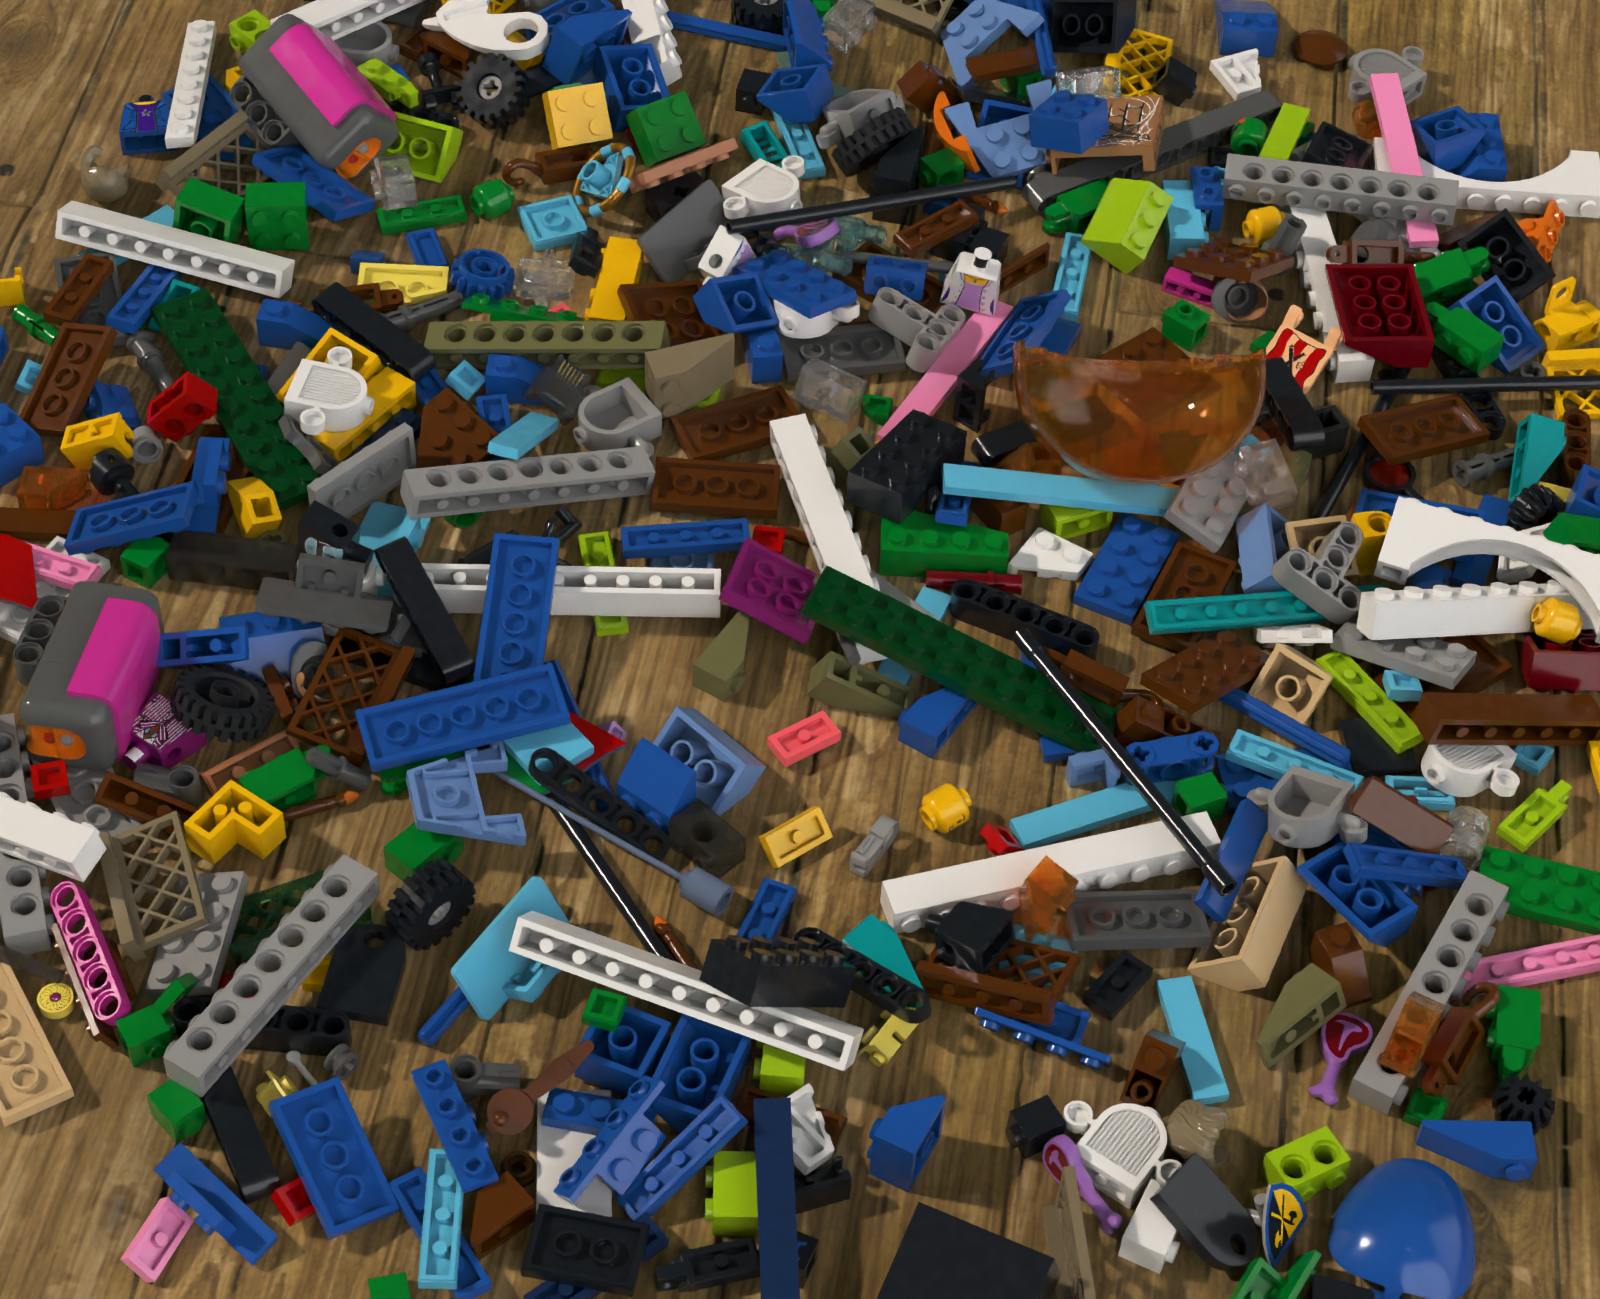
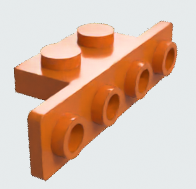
(1544, 231)

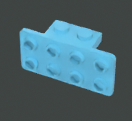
(387, 523)
(493, 974)

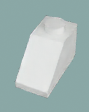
(1149, 1235)

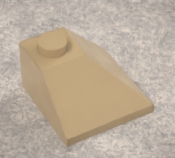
(1310, 533)
(1291, 683)

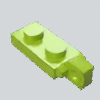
(389, 83)
(1534, 816)

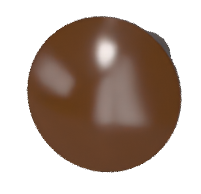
(1320, 48)

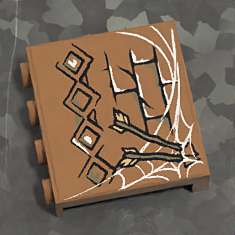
(1134, 129)

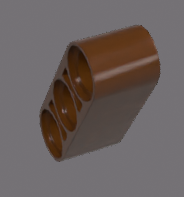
(1577, 447)

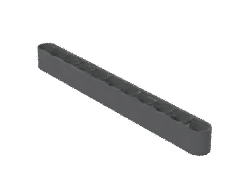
(1177, 145)

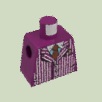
(160, 737)

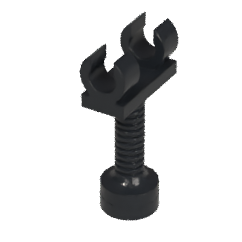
(430, 66)

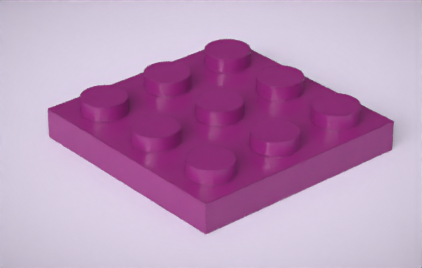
(770, 589)

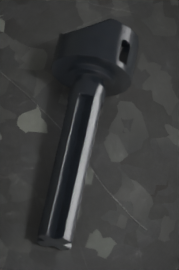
(116, 478)

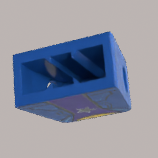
(144, 126)

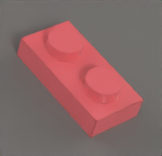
(803, 738)

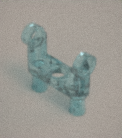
(852, 232)

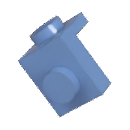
(1091, 767)

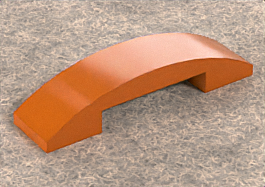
(957, 145)

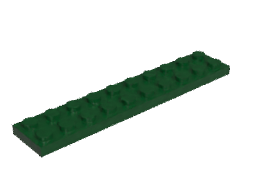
(245, 401)
(950, 658)

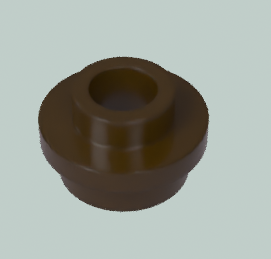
(522, 1161)

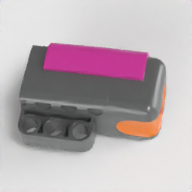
(313, 98)
(87, 672)

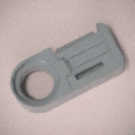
(873, 846)

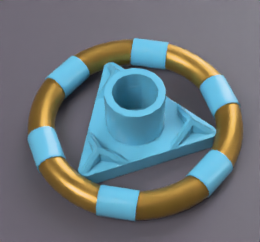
(605, 179)

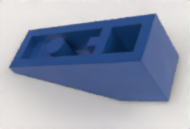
(285, 323)
(763, 355)
(511, 376)
(204, 646)
(933, 720)
(1488, 1147)

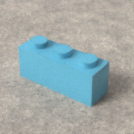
(1183, 223)

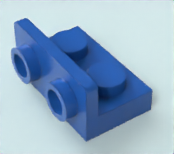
(1208, 194)
(899, 274)

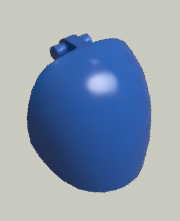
(1406, 1231)

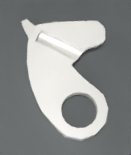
(474, 27)

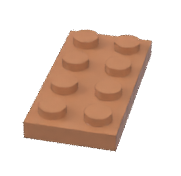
(683, 164)

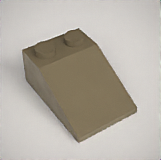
(688, 373)

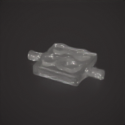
(544, 279)

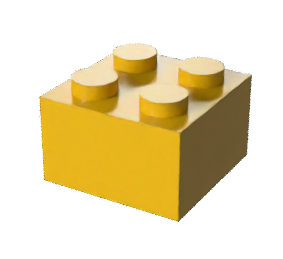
(577, 116)

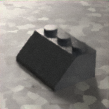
(1090, 25)

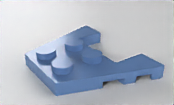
(978, 28)
(1005, 145)
(449, 802)

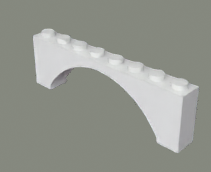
(1572, 185)
(1430, 534)

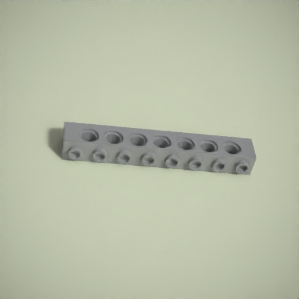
(1340, 189)
(526, 482)
(22, 896)
(1478, 896)
(270, 990)

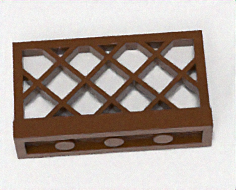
(386, 691)
(994, 993)

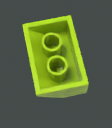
(429, 146)
(1127, 222)

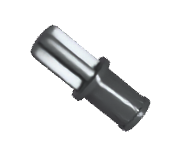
(339, 768)

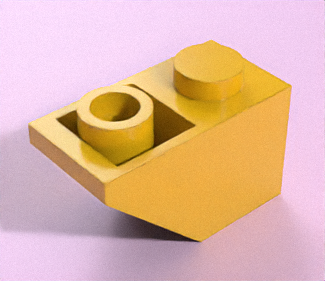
(253, 506)

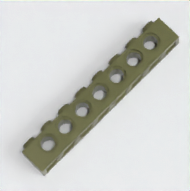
(580, 342)

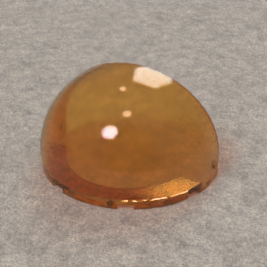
(1138, 417)

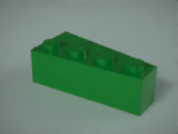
(924, 544)

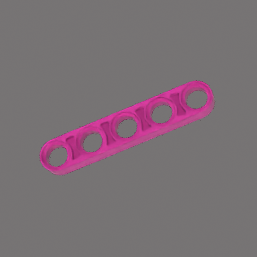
(102, 959)

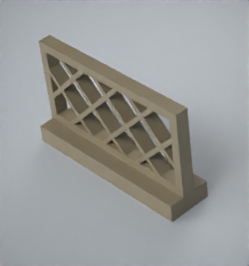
(912, 17)
(209, 148)
(125, 898)
(1067, 1240)

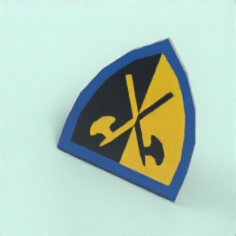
(1280, 1216)

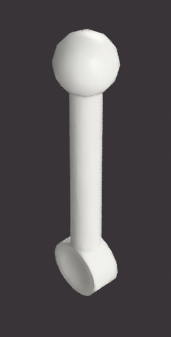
(294, 1059)

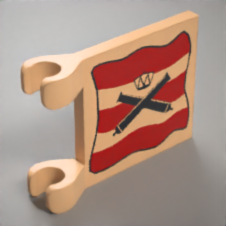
(1300, 352)

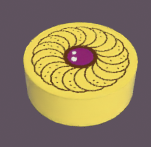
(56, 1000)

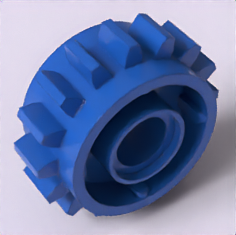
(482, 273)

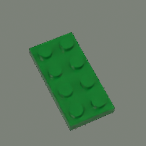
(1546, 889)

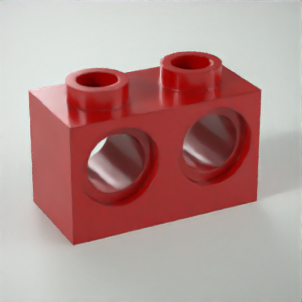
(182, 407)

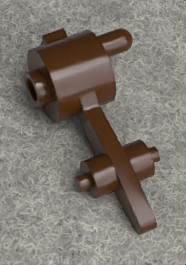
(514, 1108)

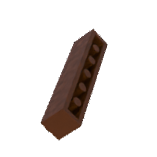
(1507, 719)

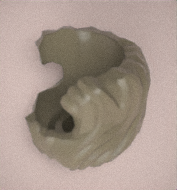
(100, 182)
(1196, 1129)

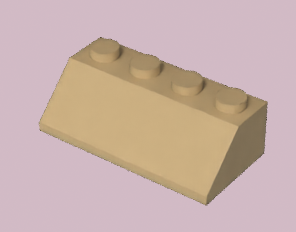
(1253, 934)

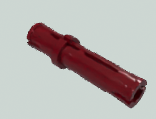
(945, 579)

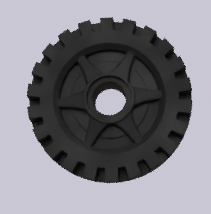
(872, 141)
(222, 703)

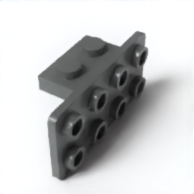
(684, 233)
(327, 593)

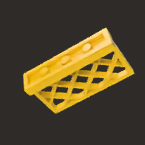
(1119, 61)
(1573, 363)

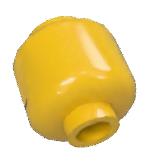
(1262, 224)
(1557, 620)
(945, 808)

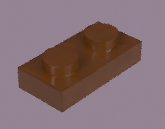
(281, 688)

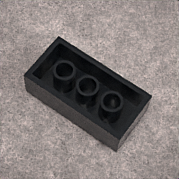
(905, 466)
(778, 972)

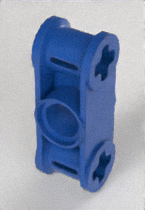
(1175, 756)

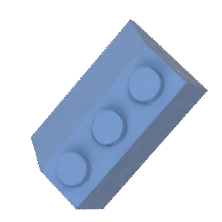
(1261, 544)
(721, 765)

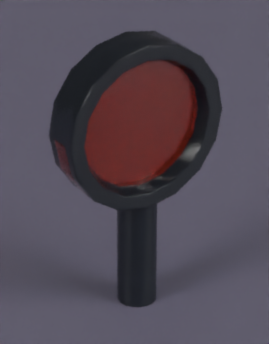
(1390, 479)

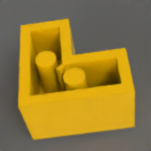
(234, 818)

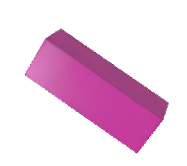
(1188, 286)

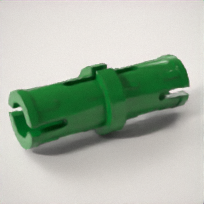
(28, 317)

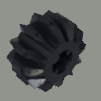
(1533, 507)
(1523, 1102)

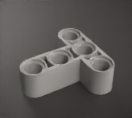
(916, 326)
(1320, 578)

